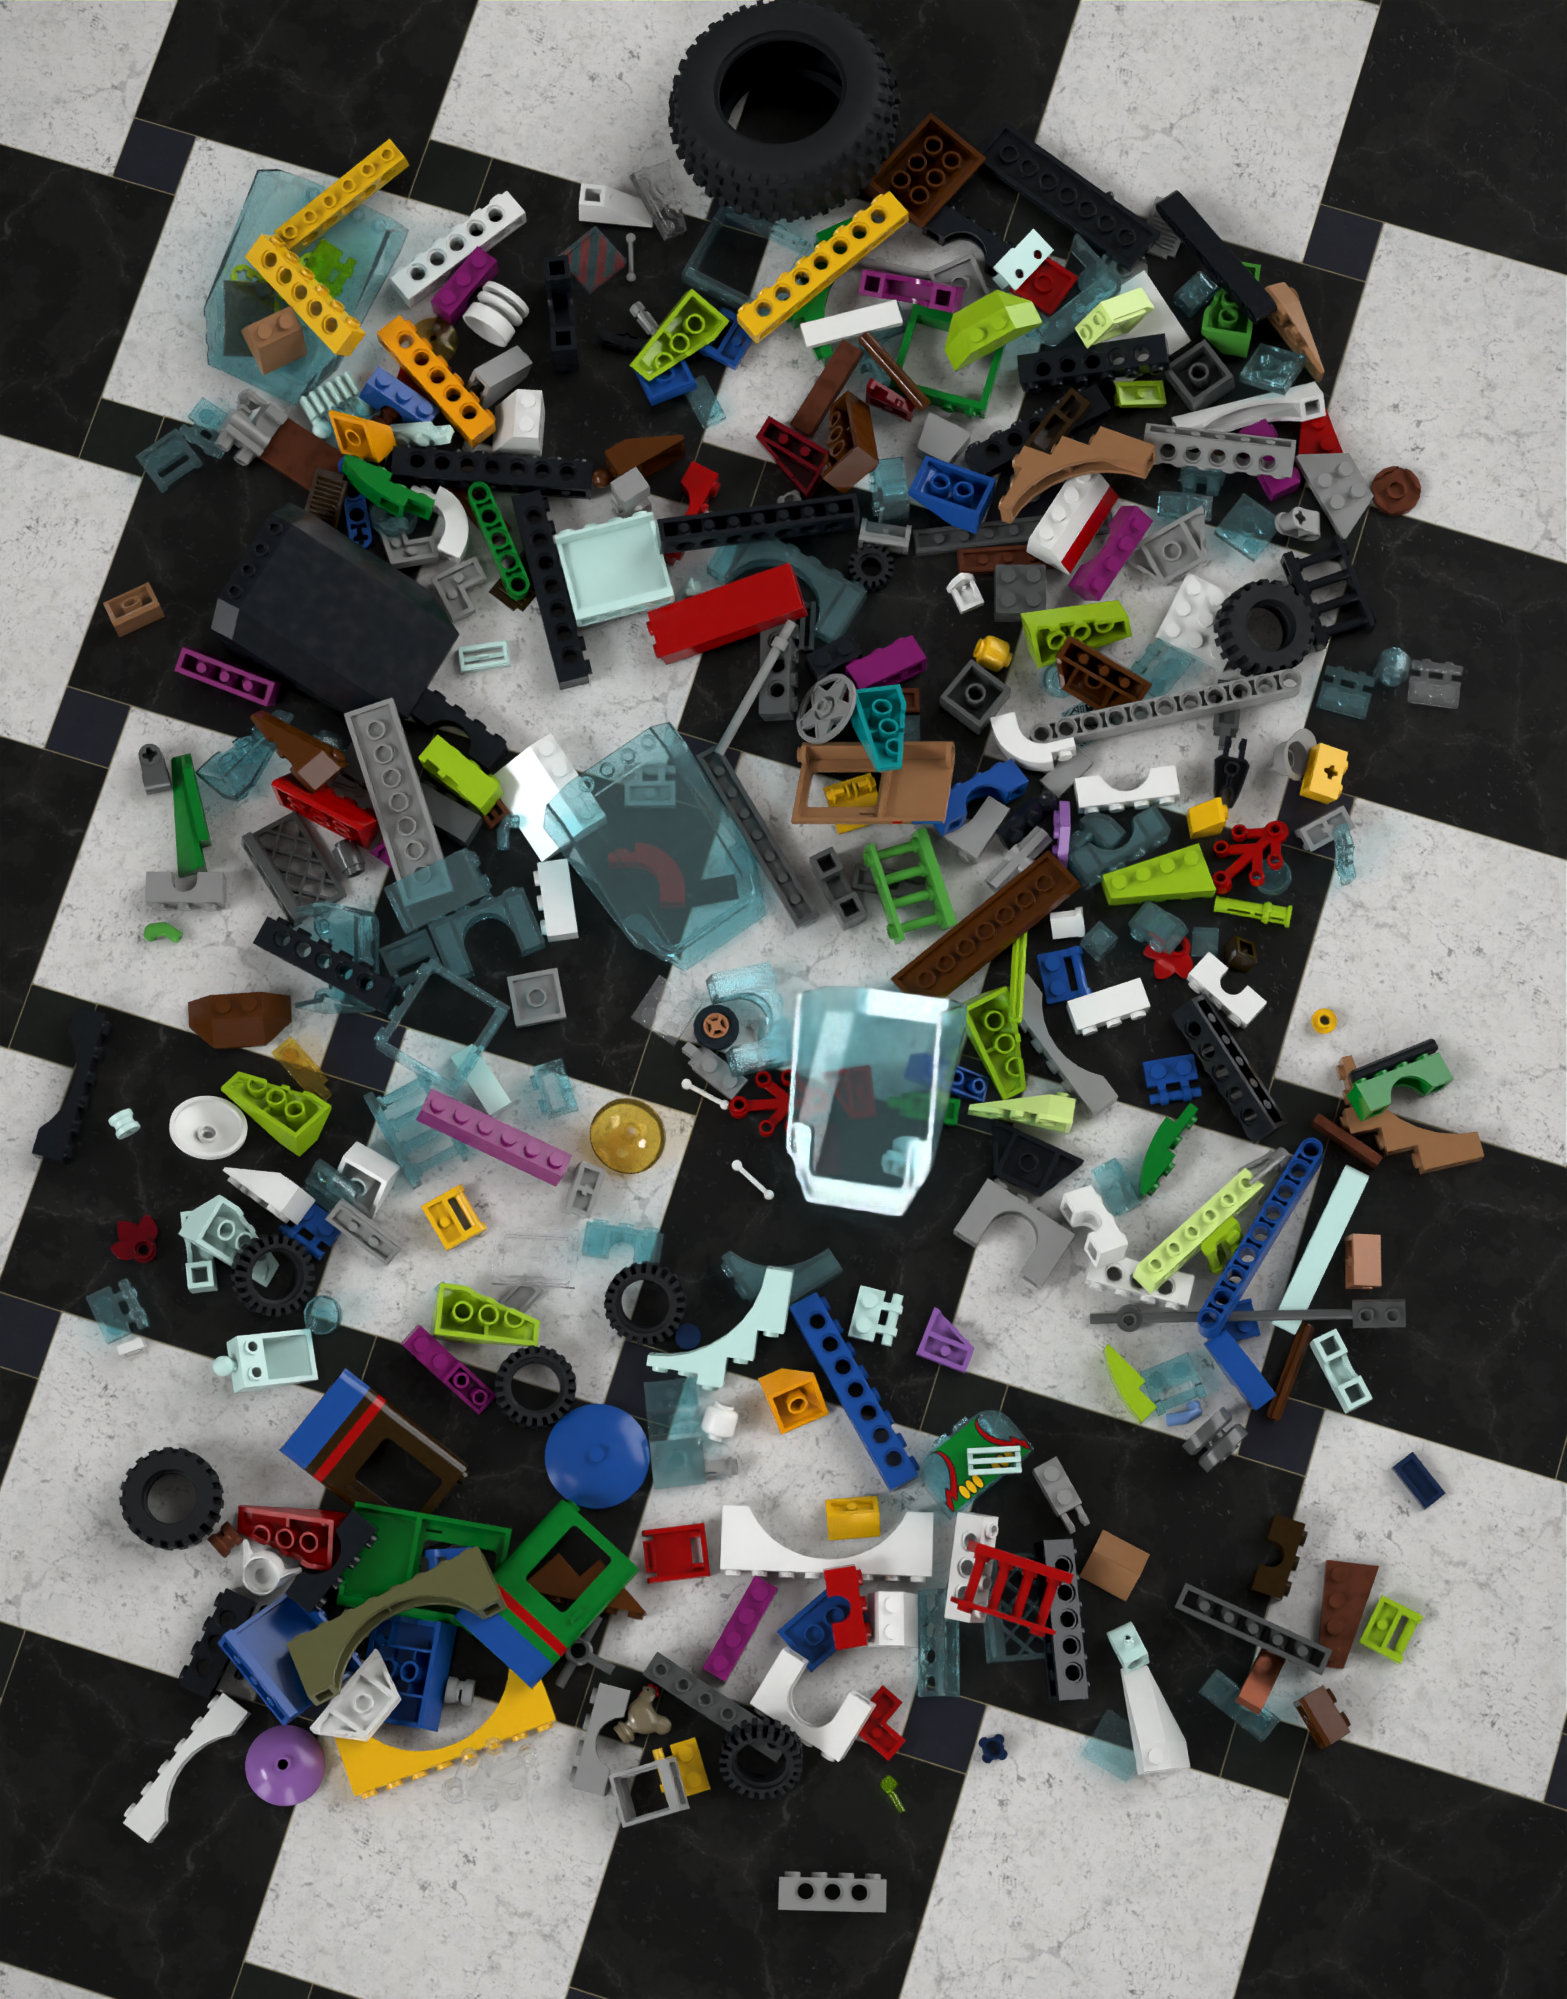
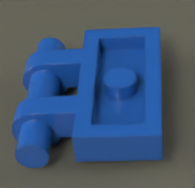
(1168, 1072)
(315, 1223)

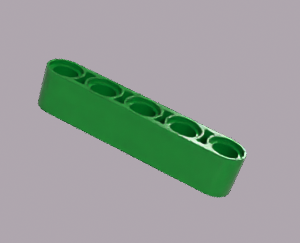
(495, 529)

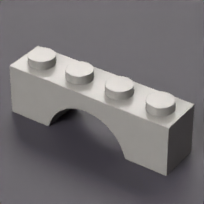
(609, 1705)

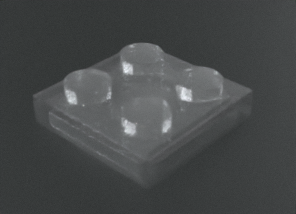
(666, 1010)

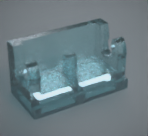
(1116, 1187)

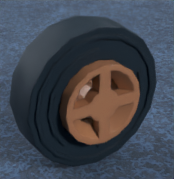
(720, 1019)

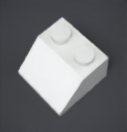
(370, 1172)
(893, 1619)

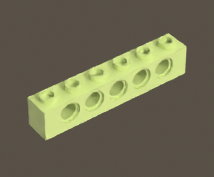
(1187, 1239)

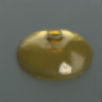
(620, 1148)

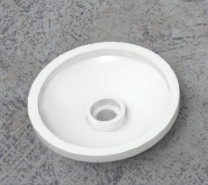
(208, 1127)

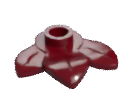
(134, 1237)

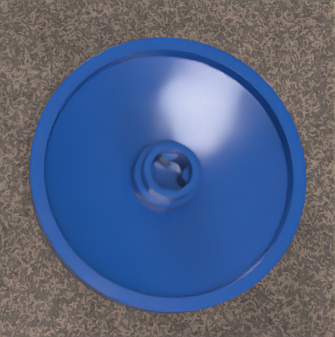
(597, 1456)

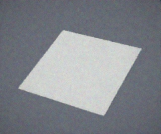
(1158, 321)

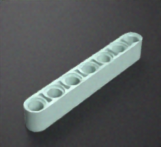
(1322, 1245)

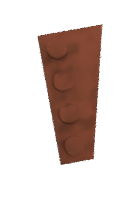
(1343, 1604)

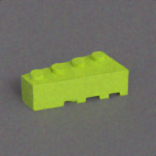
(1166, 877)

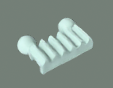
(328, 397)

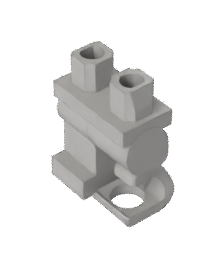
(247, 435)

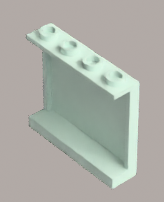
(614, 568)

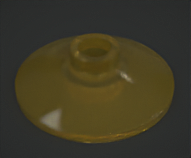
(447, 338)

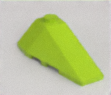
(682, 333)
(996, 1040)
(474, 1318)

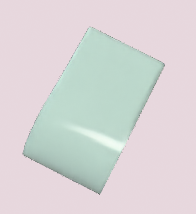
(1128, 1647)

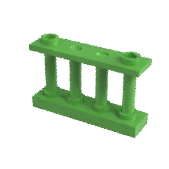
(927, 868)

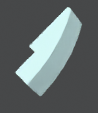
(484, 1085)

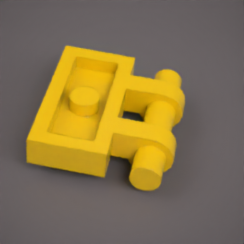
(689, 1764)

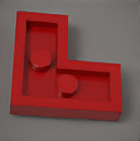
(876, 1730)

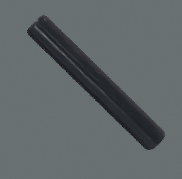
(1391, 1061)

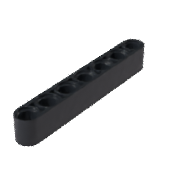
(1216, 257)

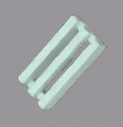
(483, 657)
(990, 1450)

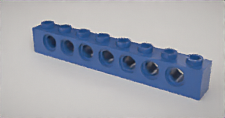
(893, 1476)

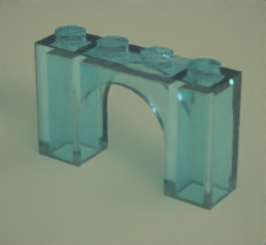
(509, 908)
(758, 986)

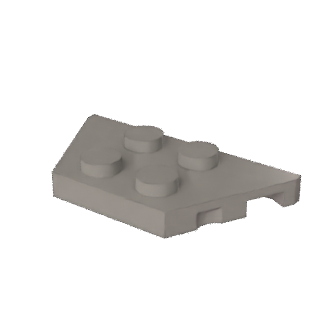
(1336, 487)
(1172, 549)

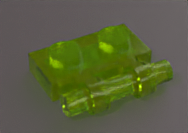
(324, 260)

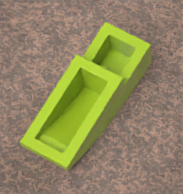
(1127, 1385)

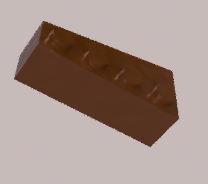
(851, 443)

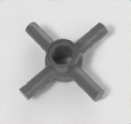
(589, 1657)

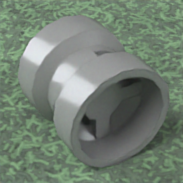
(453, 1691)

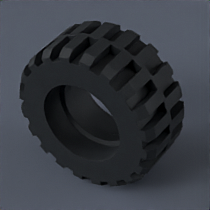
(1289, 611)
(142, 1478)

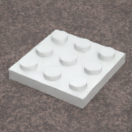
(1192, 620)

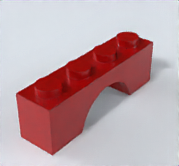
(698, 486)

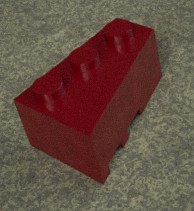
(794, 454)

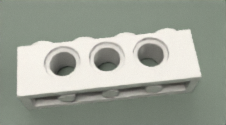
(1180, 1284)
(980, 1529)

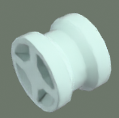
(124, 1123)

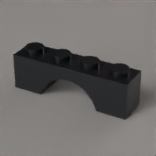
(952, 226)
(434, 712)
(355, 1535)

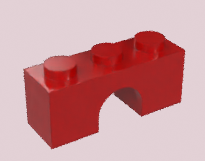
(851, 1630)

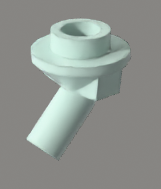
(691, 589)

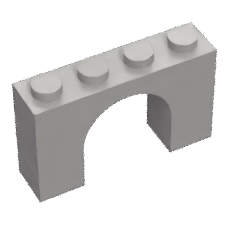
(975, 836)
(994, 1202)

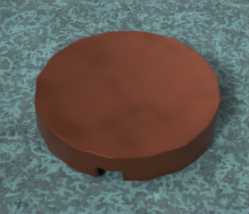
(1395, 490)

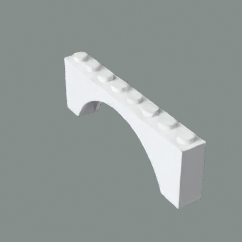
(750, 1549)

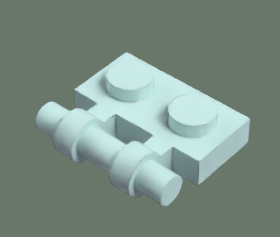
(867, 1314)

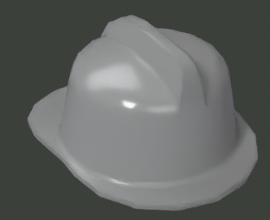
(1292, 755)

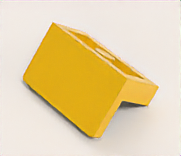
(852, 1517)

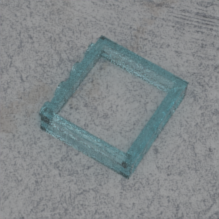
(720, 291)
(410, 994)

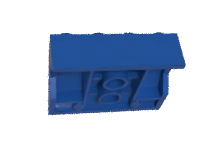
(419, 1664)

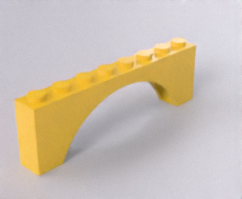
(377, 1765)

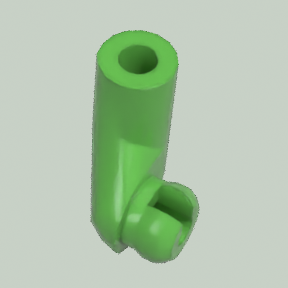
(158, 929)

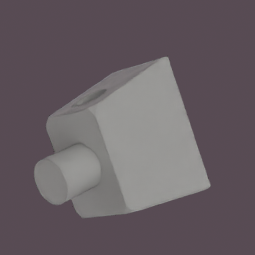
(942, 440)

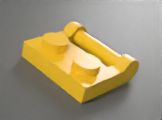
(446, 1222)

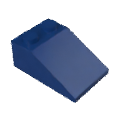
(953, 493)

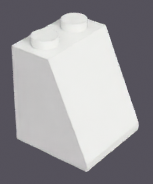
(520, 424)

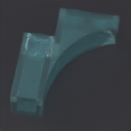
(807, 1275)

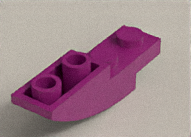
(448, 1369)

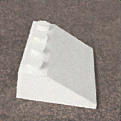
(530, 785)

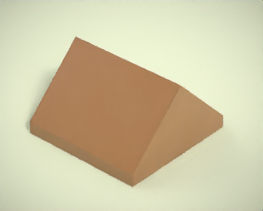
(133, 609)
(1114, 1565)

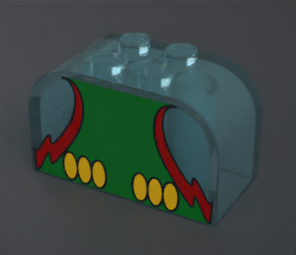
(946, 1465)

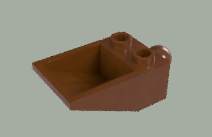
(645, 453)

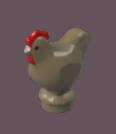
(643, 1717)

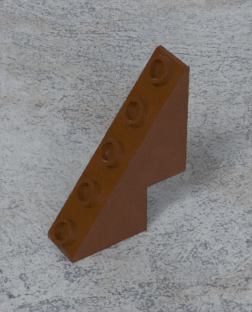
(563, 1583)

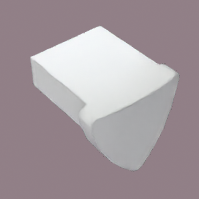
(965, 592)
(1067, 923)

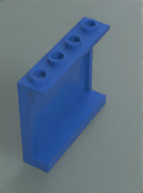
(265, 1661)

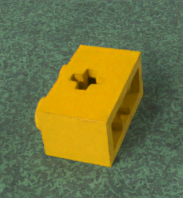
(1315, 780)

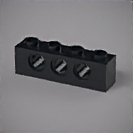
(207, 1684)

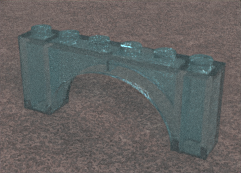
(836, 596)

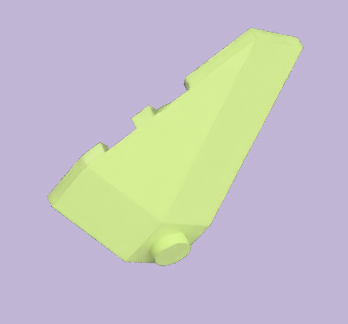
(1041, 1111)

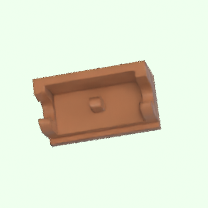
(1362, 1261)

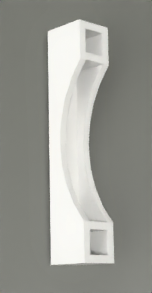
(1298, 404)
(151, 1812)

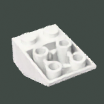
(272, 1192)

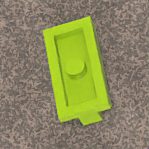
(1140, 394)

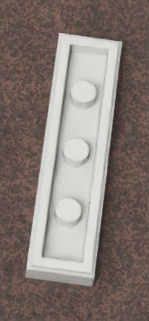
(851, 324)

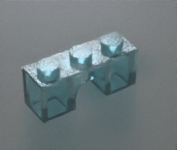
(600, 1238)
(1223, 1693)

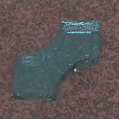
(1344, 854)

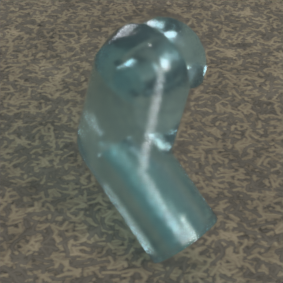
(503, 831)

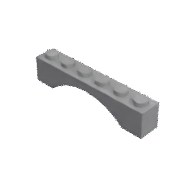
(1090, 1089)

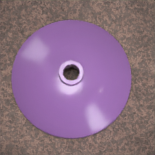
(304, 1767)

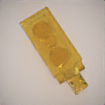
(302, 1068)

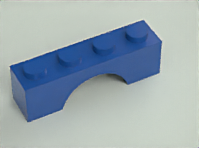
(1002, 782)

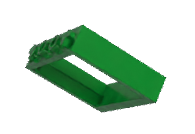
(946, 401)

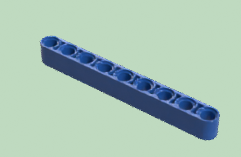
(1256, 1248)

